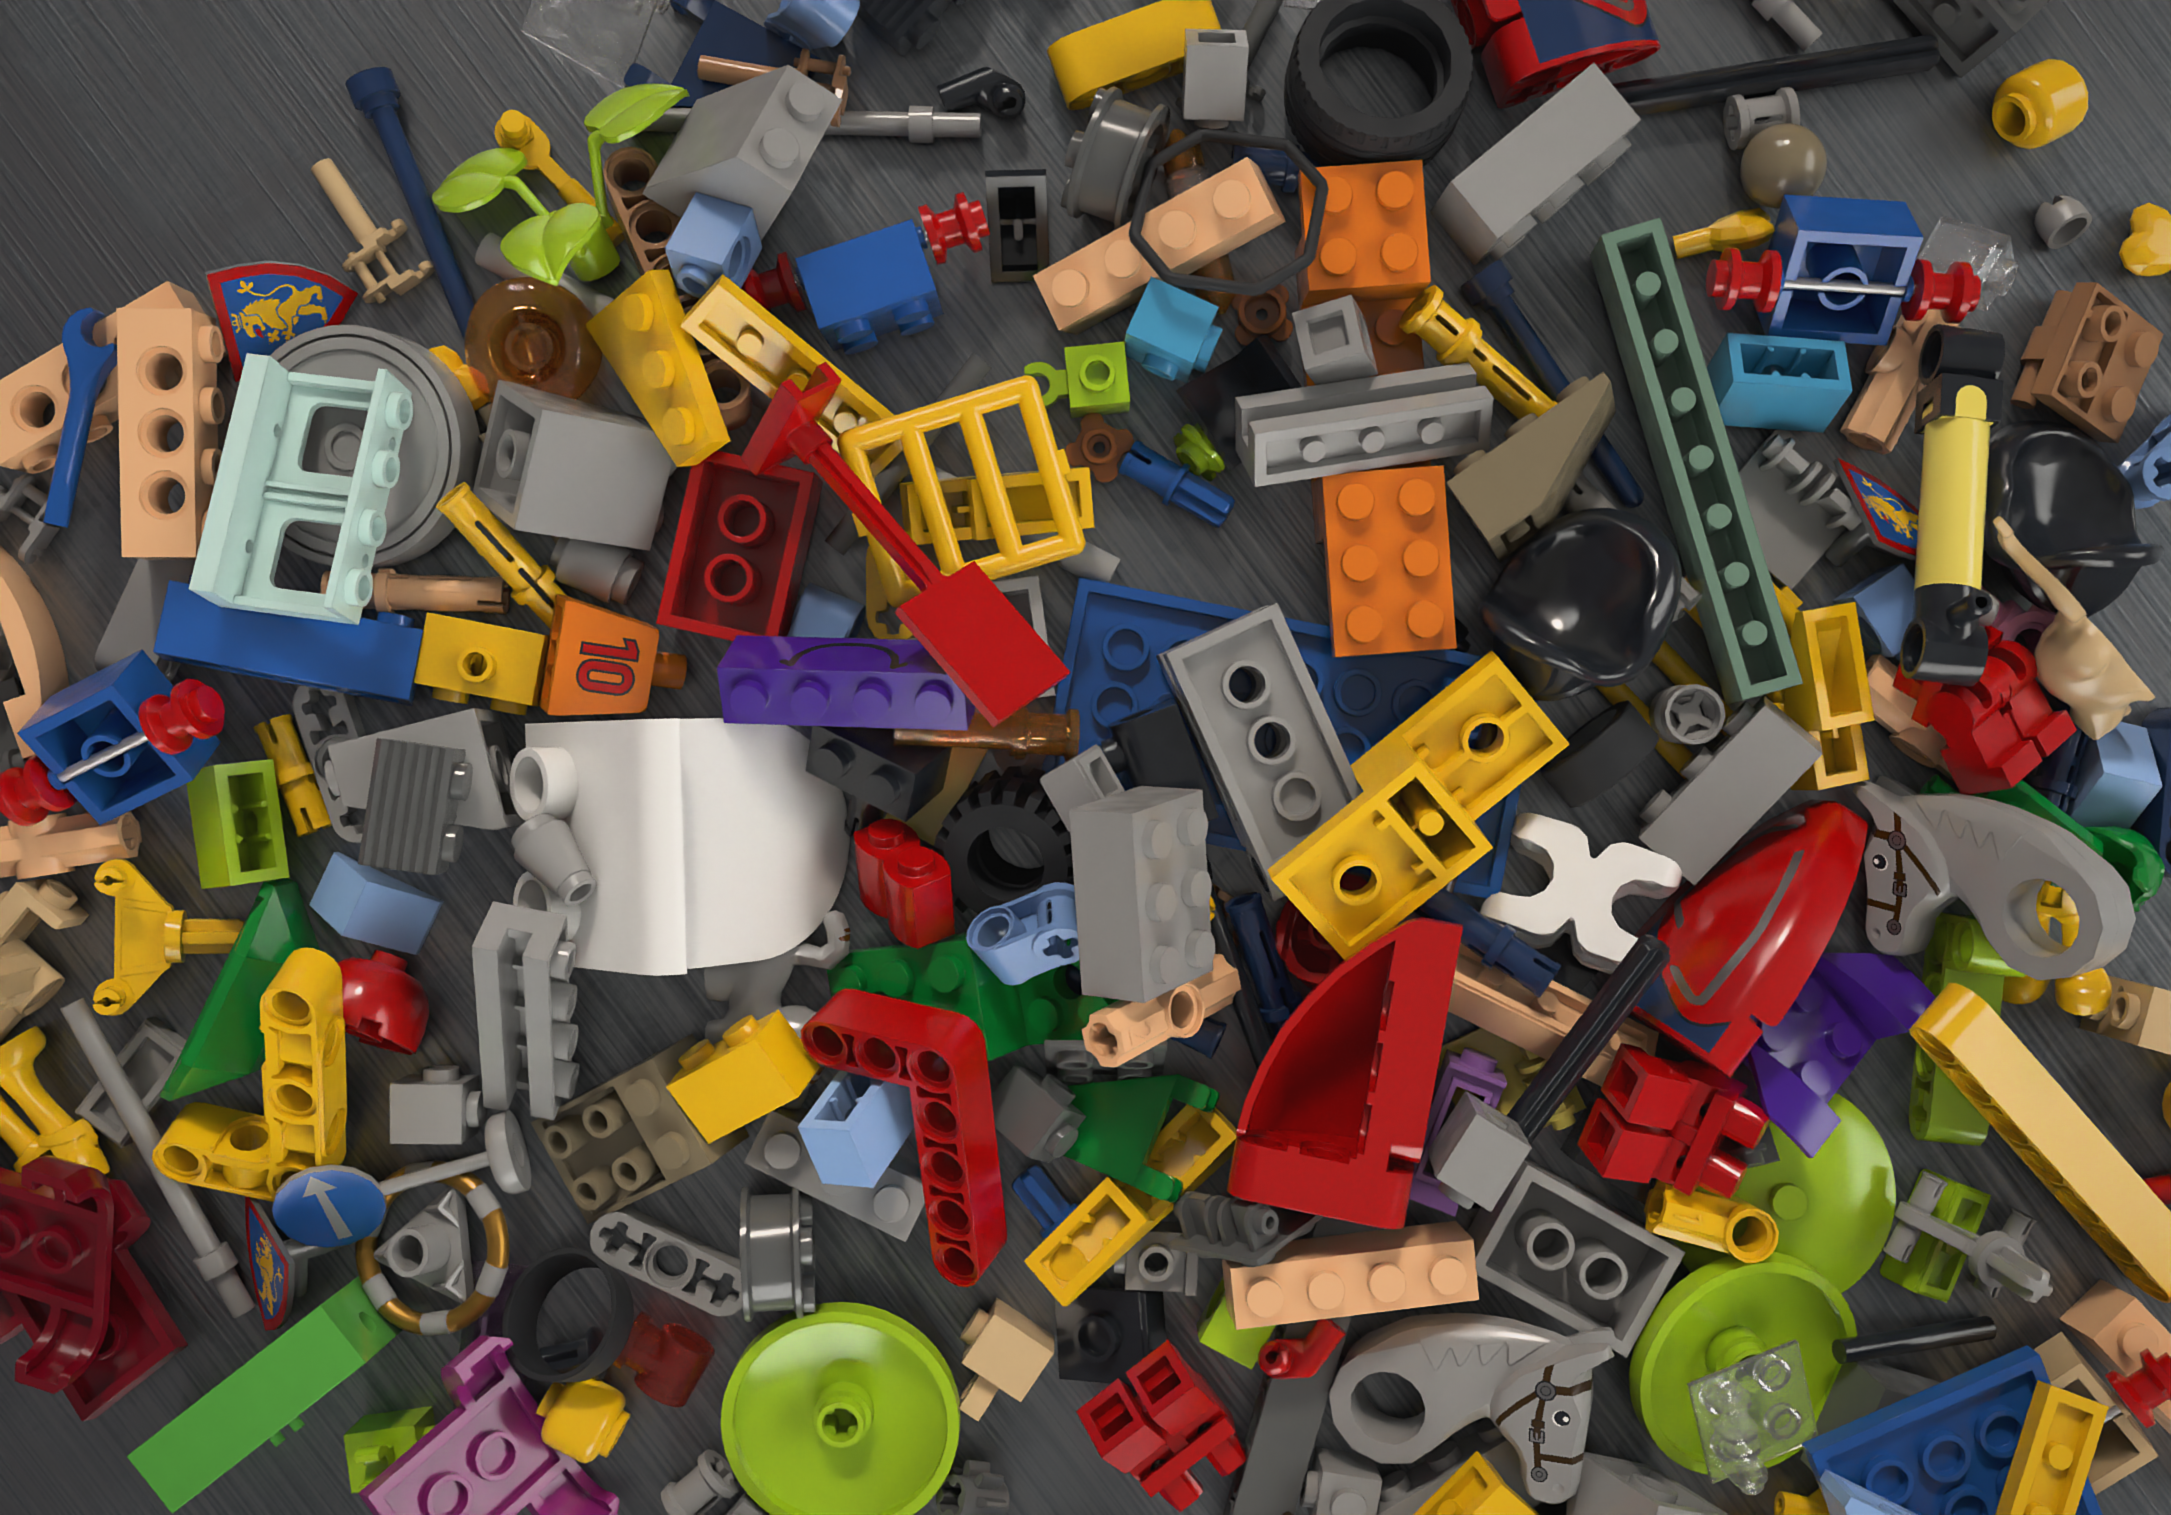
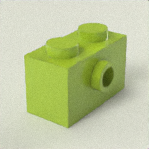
(237, 824)

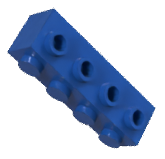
(357, 660)

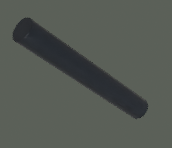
(1913, 1339)

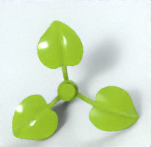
(577, 231)

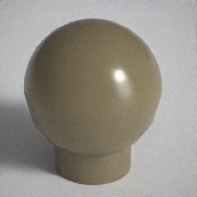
(1781, 163)

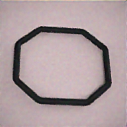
(1216, 284)

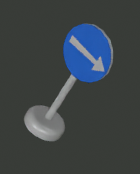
(344, 1205)

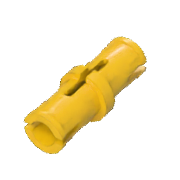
(294, 774)

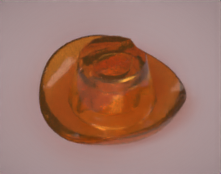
(531, 338)

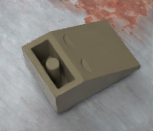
(1531, 473)
(628, 1136)

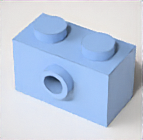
(856, 1129)

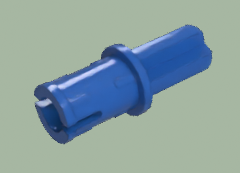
(1177, 485)
(1042, 1199)

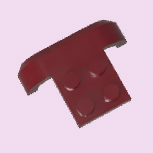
(58, 1253)
(138, 1330)

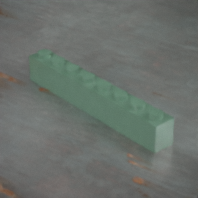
(1694, 462)

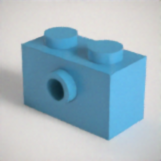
(1172, 332)
(1779, 381)

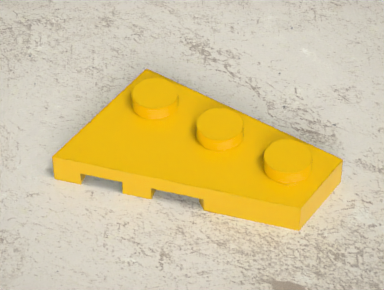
(661, 367)

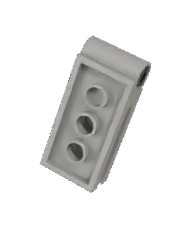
(1305, 777)

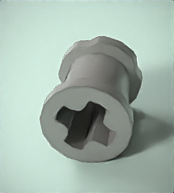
(1740, 115)
(701, 1486)

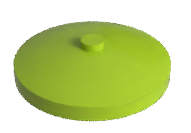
(1826, 1207)
(1722, 1318)
(841, 1414)

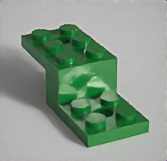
(957, 980)

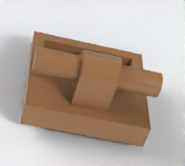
(2088, 361)

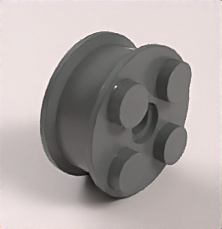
(1112, 156)
(776, 1253)

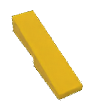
(1121, 1215)

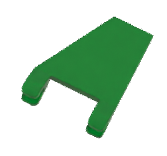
(1125, 1124)

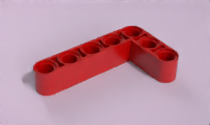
(948, 1080)

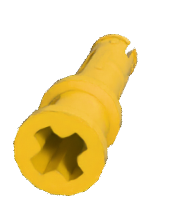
(1460, 341)

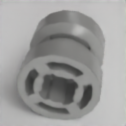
(1698, 718)

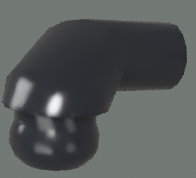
(986, 89)

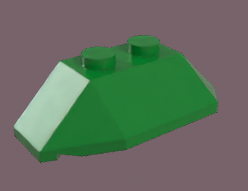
(227, 1032)

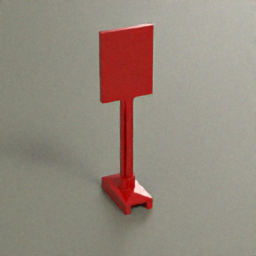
(955, 617)

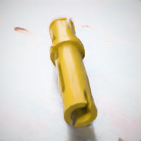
(463, 510)

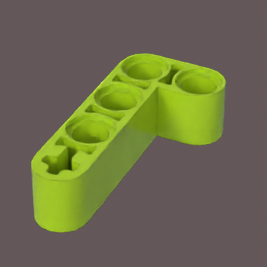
(1964, 957)

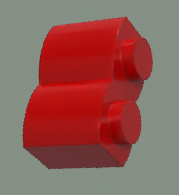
(904, 882)

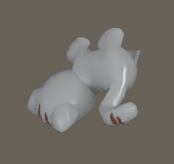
(758, 985)

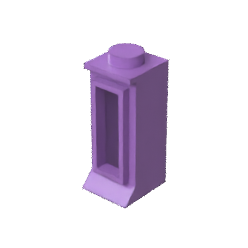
(1472, 1072)

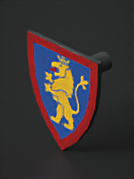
(272, 303)
(1887, 518)
(276, 1266)

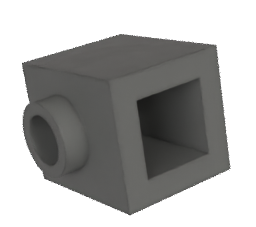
(1036, 1114)

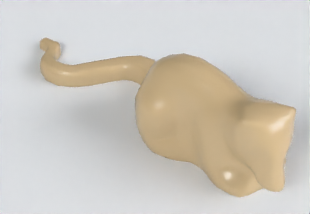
(2075, 656)

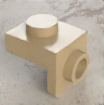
(36, 901)

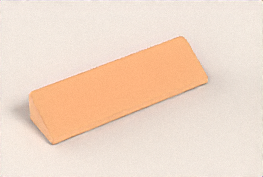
(1532, 1022)

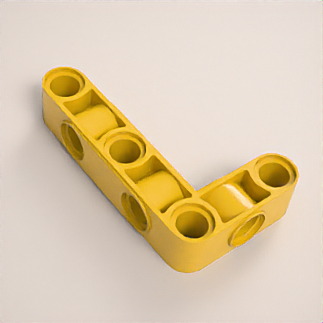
(300, 1094)

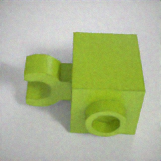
(1092, 379)
(380, 1440)

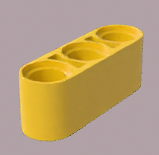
(1127, 49)

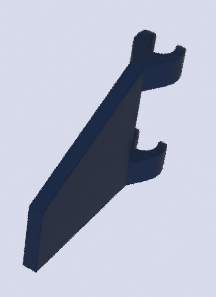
(724, 36)

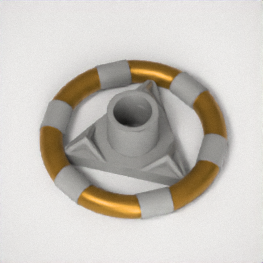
(437, 1254)

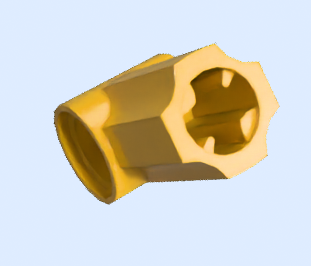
(1709, 1222)

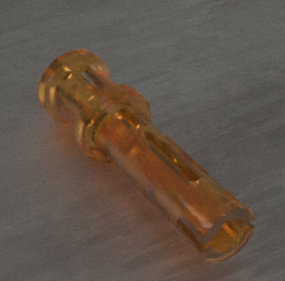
(1019, 734)

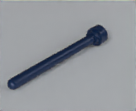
(376, 95)
(1493, 293)

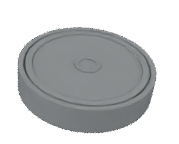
(434, 452)

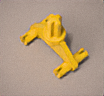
(150, 936)

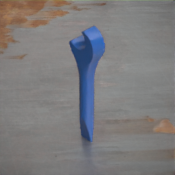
(87, 372)

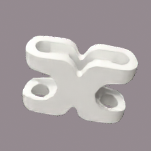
(1579, 890)

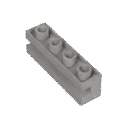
(1362, 424)
(525, 1008)

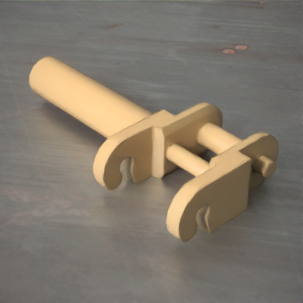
(370, 237)

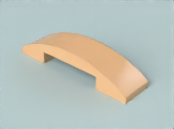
(32, 645)

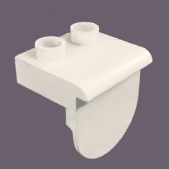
(696, 837)

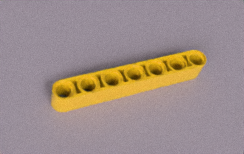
(2050, 1134)

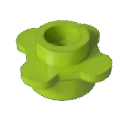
(1197, 451)

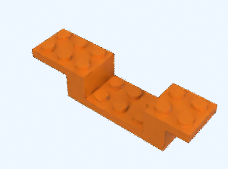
(1389, 523)

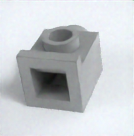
(1177, 1275)

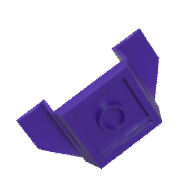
(1826, 1034)

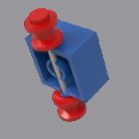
(1842, 273)
(874, 279)
(113, 743)

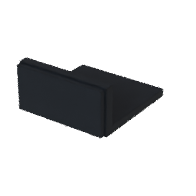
(1212, 395)
(1108, 1333)

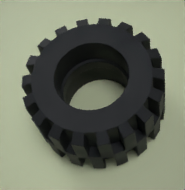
(1006, 801)

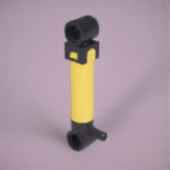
(1956, 421)

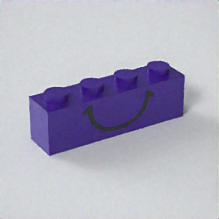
(838, 684)

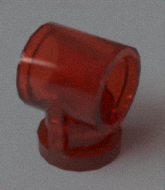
(665, 1359)

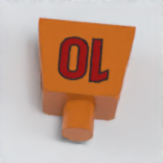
(603, 662)

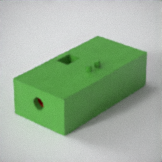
(263, 1396)

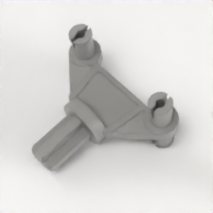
(1993, 1258)

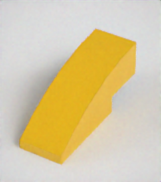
(970, 514)
(1832, 695)

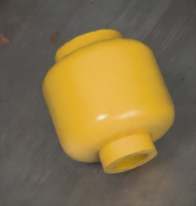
(2040, 104)
(583, 1418)

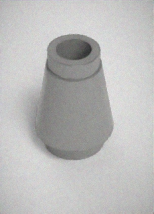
(553, 857)

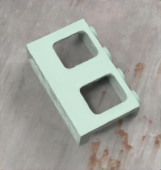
(266, 489)

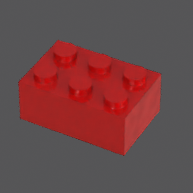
(739, 549)

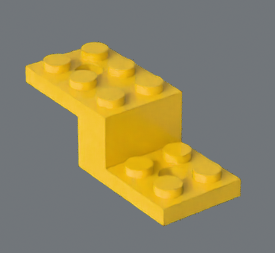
(1418, 807)

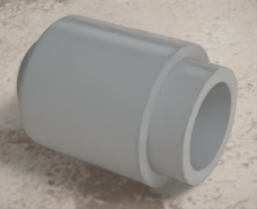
(597, 569)

